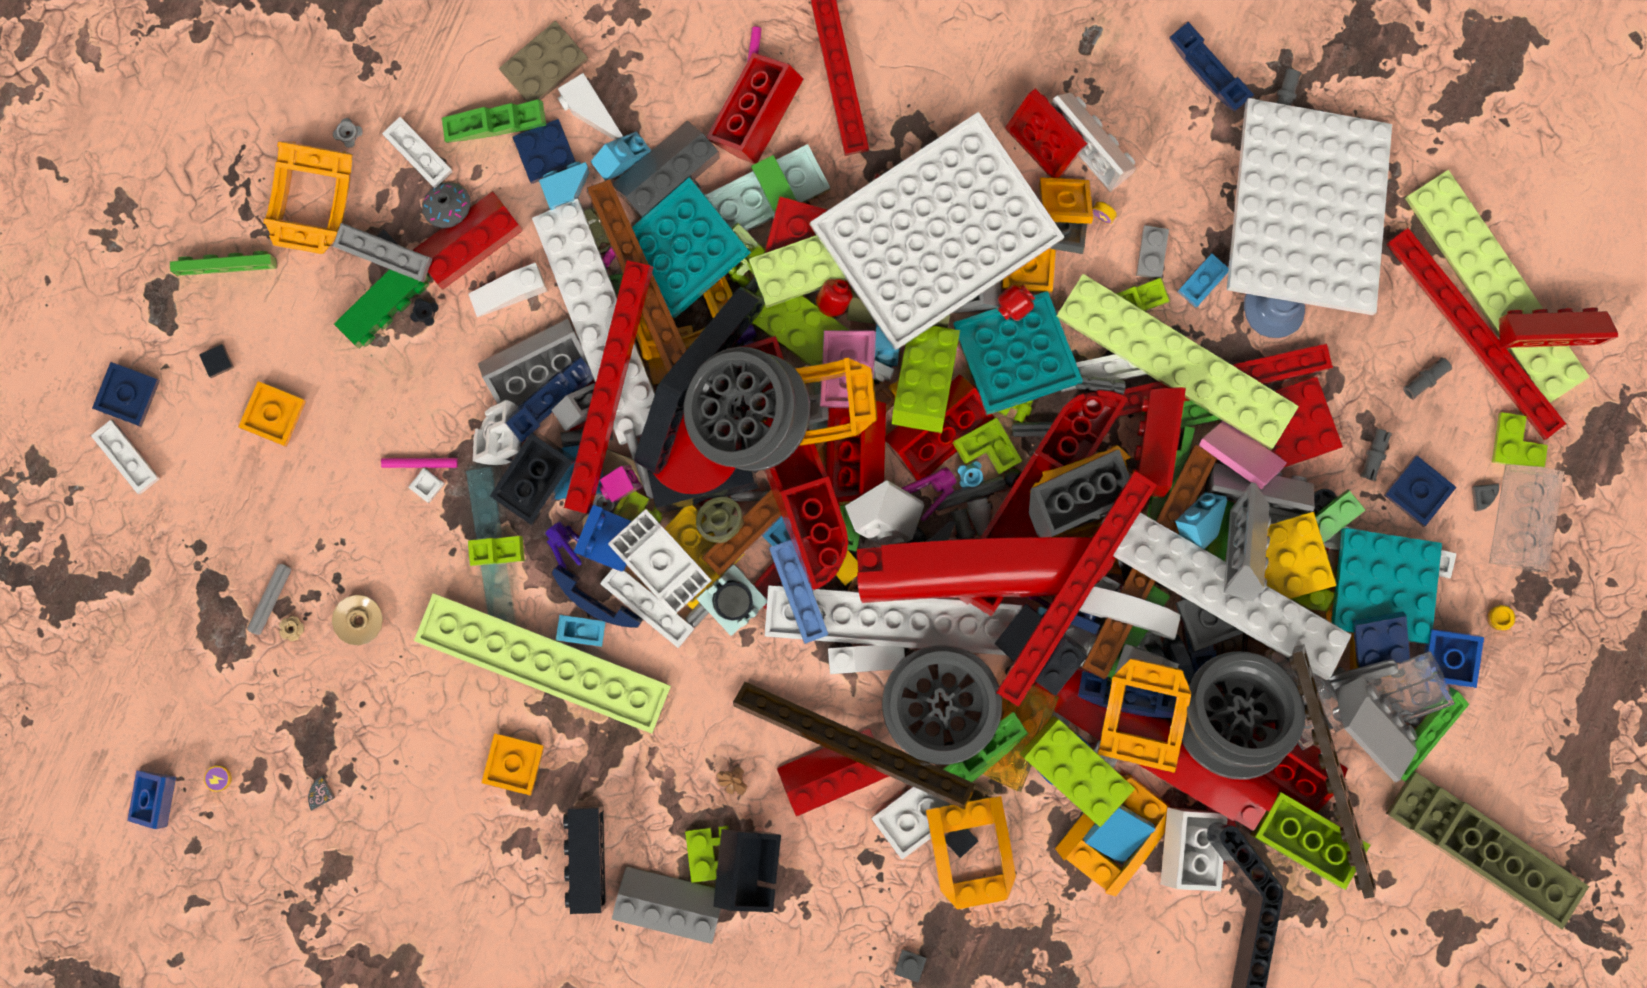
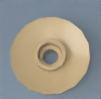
(345, 615)

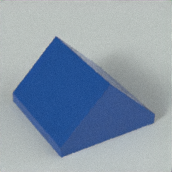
(151, 799)

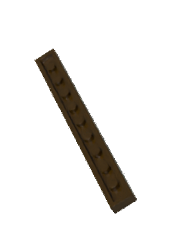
(854, 745)
(1335, 782)

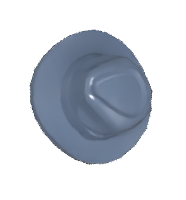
(1273, 316)

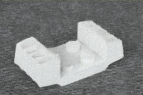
(659, 562)

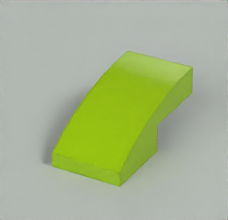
(1147, 295)
(496, 550)

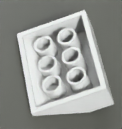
(1102, 150)

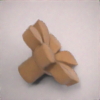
(732, 781)

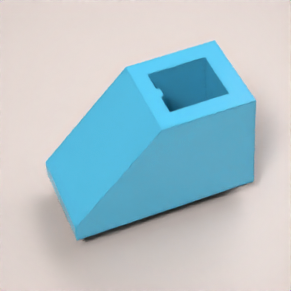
(620, 155)
(565, 185)
(884, 351)
(1202, 519)

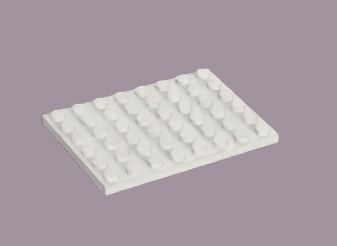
(1310, 207)
(936, 231)

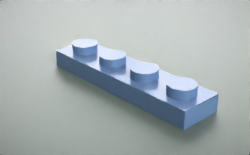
(798, 592)

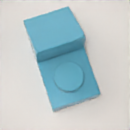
(580, 630)

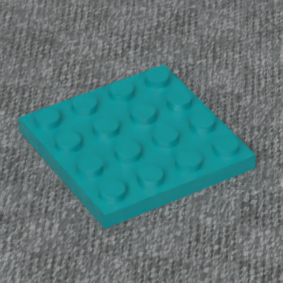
(687, 245)
(1017, 358)
(1384, 577)

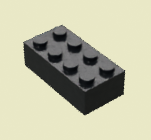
(586, 859)

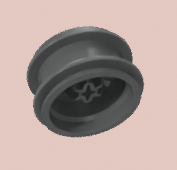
(710, 404)
(973, 735)
(1210, 737)

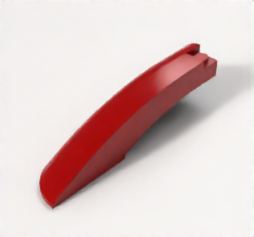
(1070, 438)
(807, 502)
(968, 568)
(1234, 798)

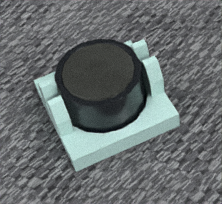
(733, 601)

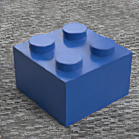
(1457, 655)

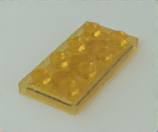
(1034, 714)

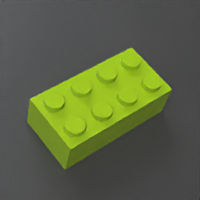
(798, 327)
(926, 379)
(1077, 771)
(1306, 840)

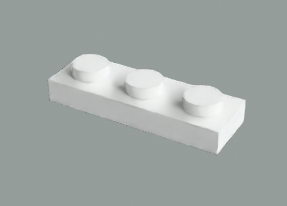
(417, 152)
(125, 457)

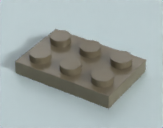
(543, 63)

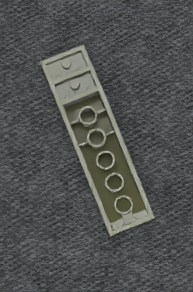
(1487, 849)

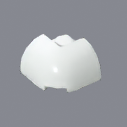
(494, 440)

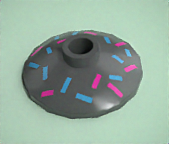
(448, 213)

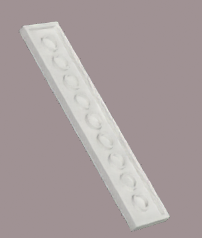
(591, 305)
(1201, 580)
(894, 623)

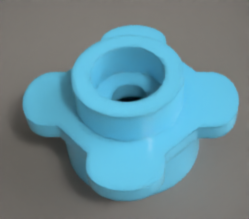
(975, 479)

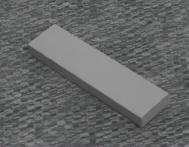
(382, 252)

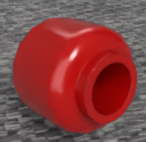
(834, 297)
(1015, 302)

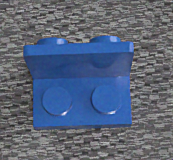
(597, 533)

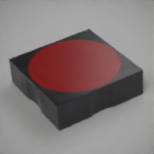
(694, 478)

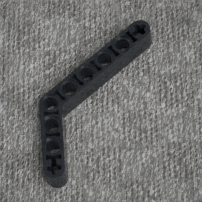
(670, 394)
(1257, 904)

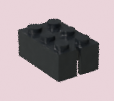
(741, 863)

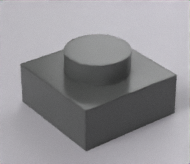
(910, 965)

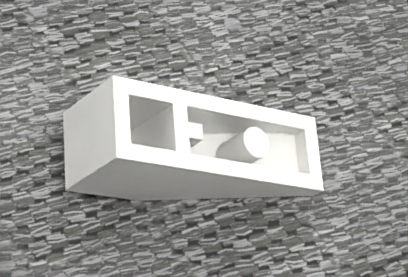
(587, 106)
(508, 290)
(864, 658)

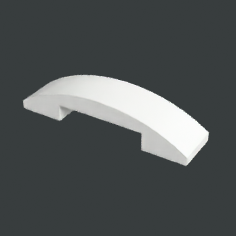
(1132, 611)

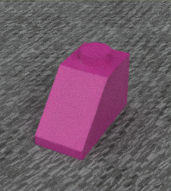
(619, 483)

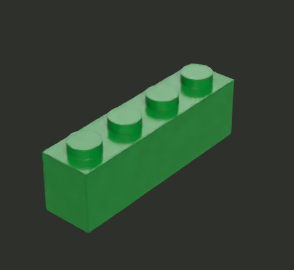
(378, 306)

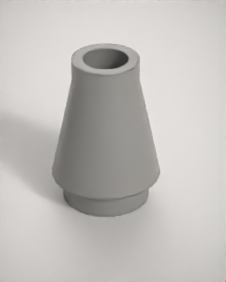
(980, 514)

